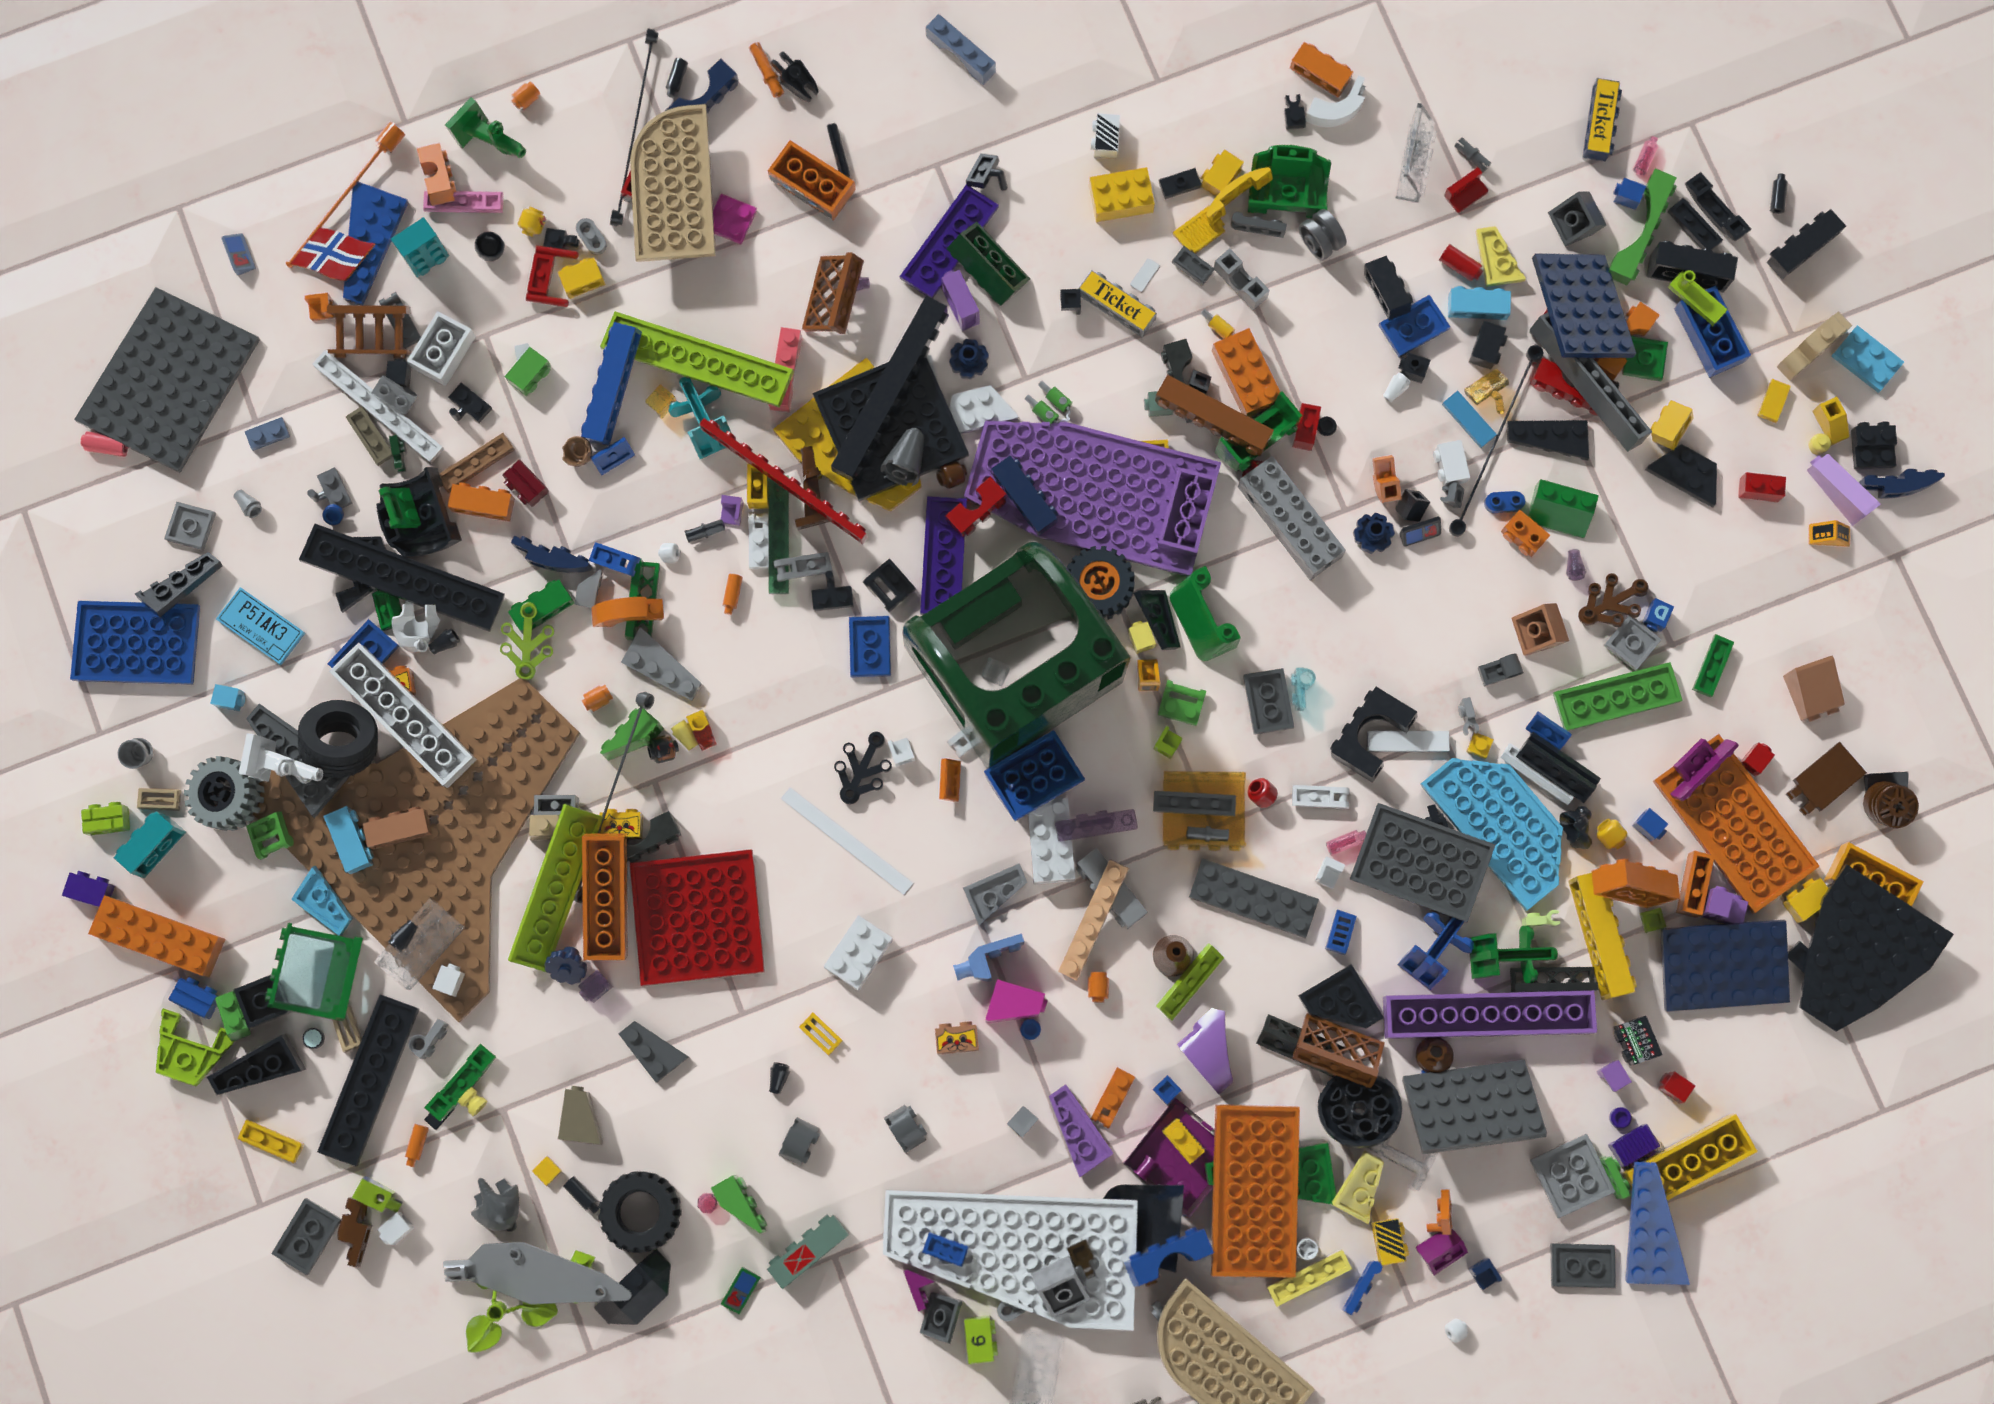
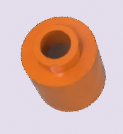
(525, 95)
(597, 698)
(1098, 987)

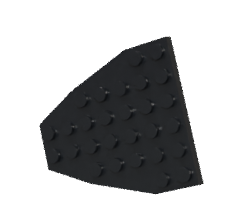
(1864, 950)

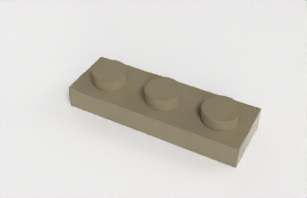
(369, 435)

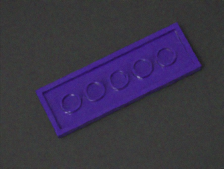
(933, 258)
(942, 554)

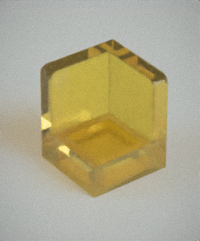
(660, 400)

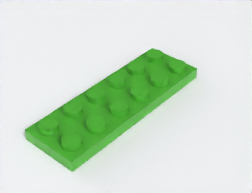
(1617, 696)

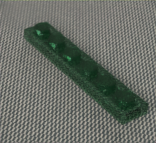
(778, 535)

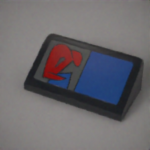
(1421, 531)

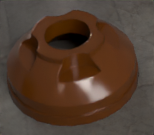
(1430, 1063)

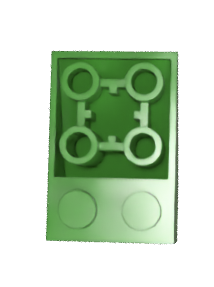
(645, 730)
(734, 1199)

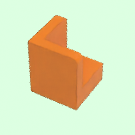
(318, 306)

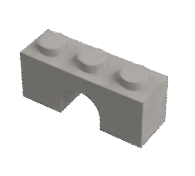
(1250, 289)

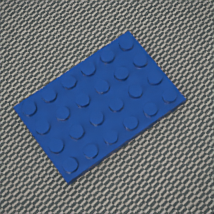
(134, 644)

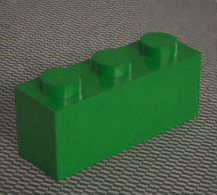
(548, 602)

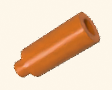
(732, 593)
(416, 1144)

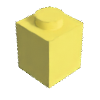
(1141, 637)

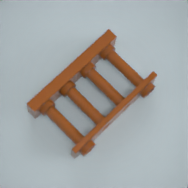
(359, 311)

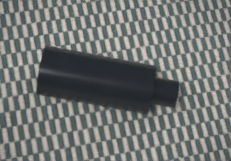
(676, 76)
(1779, 193)
(581, 1194)

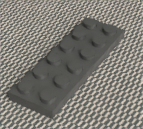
(1253, 898)

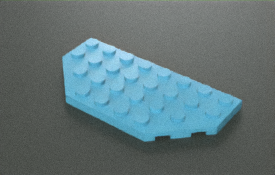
(1501, 809)

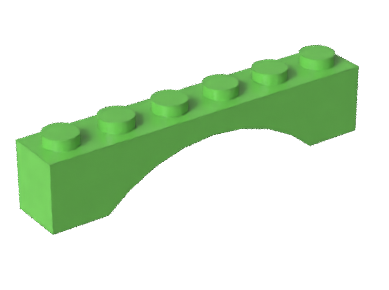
(1656, 193)

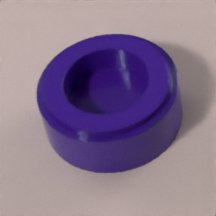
(1620, 1117)

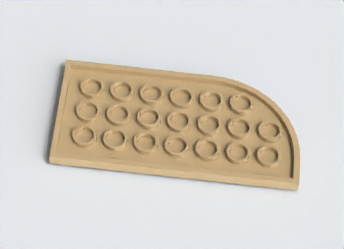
(673, 187)
(1219, 1358)

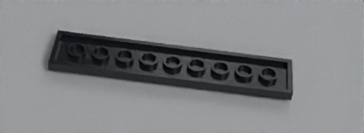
(401, 577)

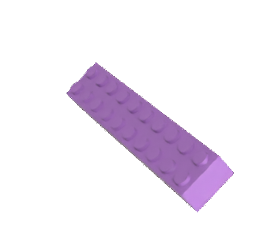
(1489, 1014)

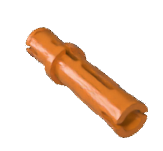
(770, 77)

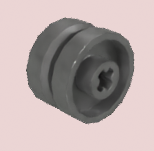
(1322, 234)

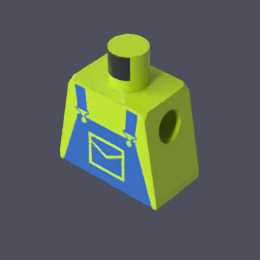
(367, 1194)

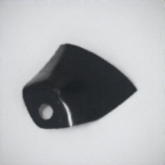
(1157, 1215)

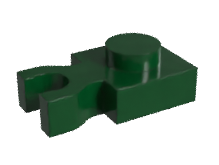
(397, 449)

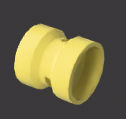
(472, 1101)

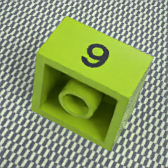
(979, 1339)

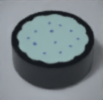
(313, 1038)

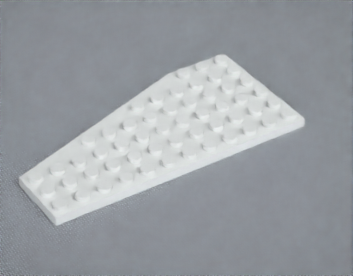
(1017, 1237)

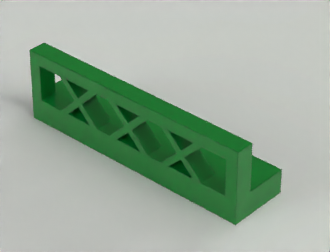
(635, 591)

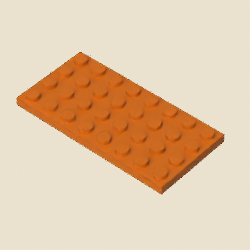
(1742, 830)
(1255, 1191)

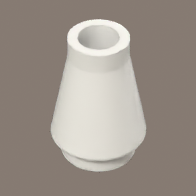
(1396, 387)

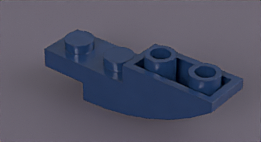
(1905, 484)
(557, 560)

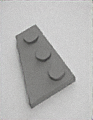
(991, 892)

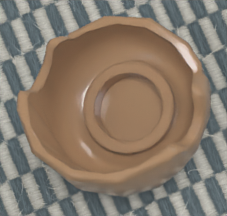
(577, 451)

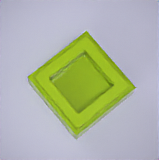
(1653, 920)

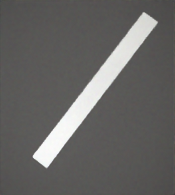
(846, 840)

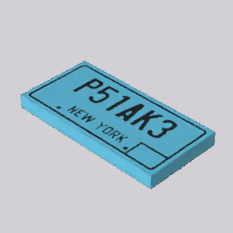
(260, 626)

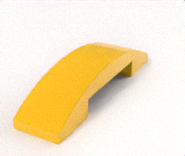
(1255, 178)

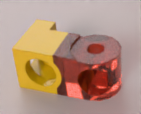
(701, 729)

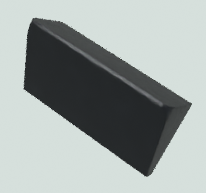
(1899, 778)

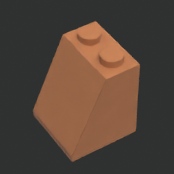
(1815, 689)

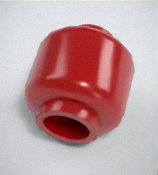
(1262, 792)

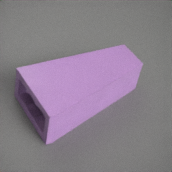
(1842, 489)

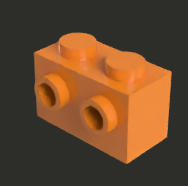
(1525, 533)

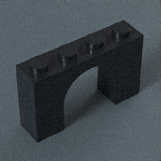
(1377, 706)

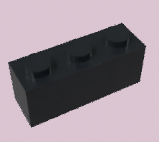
(1388, 287)

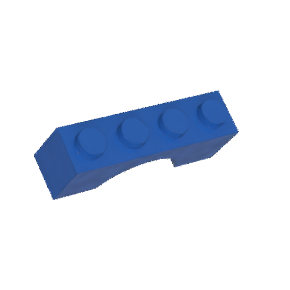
(1145, 1266)

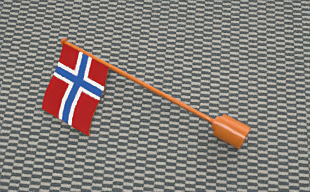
(330, 250)

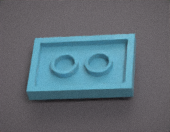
(1867, 359)

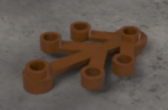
(1611, 603)

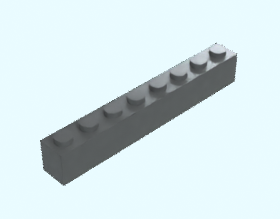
(1595, 389)

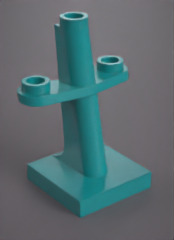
(702, 442)

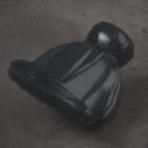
(1576, 827)

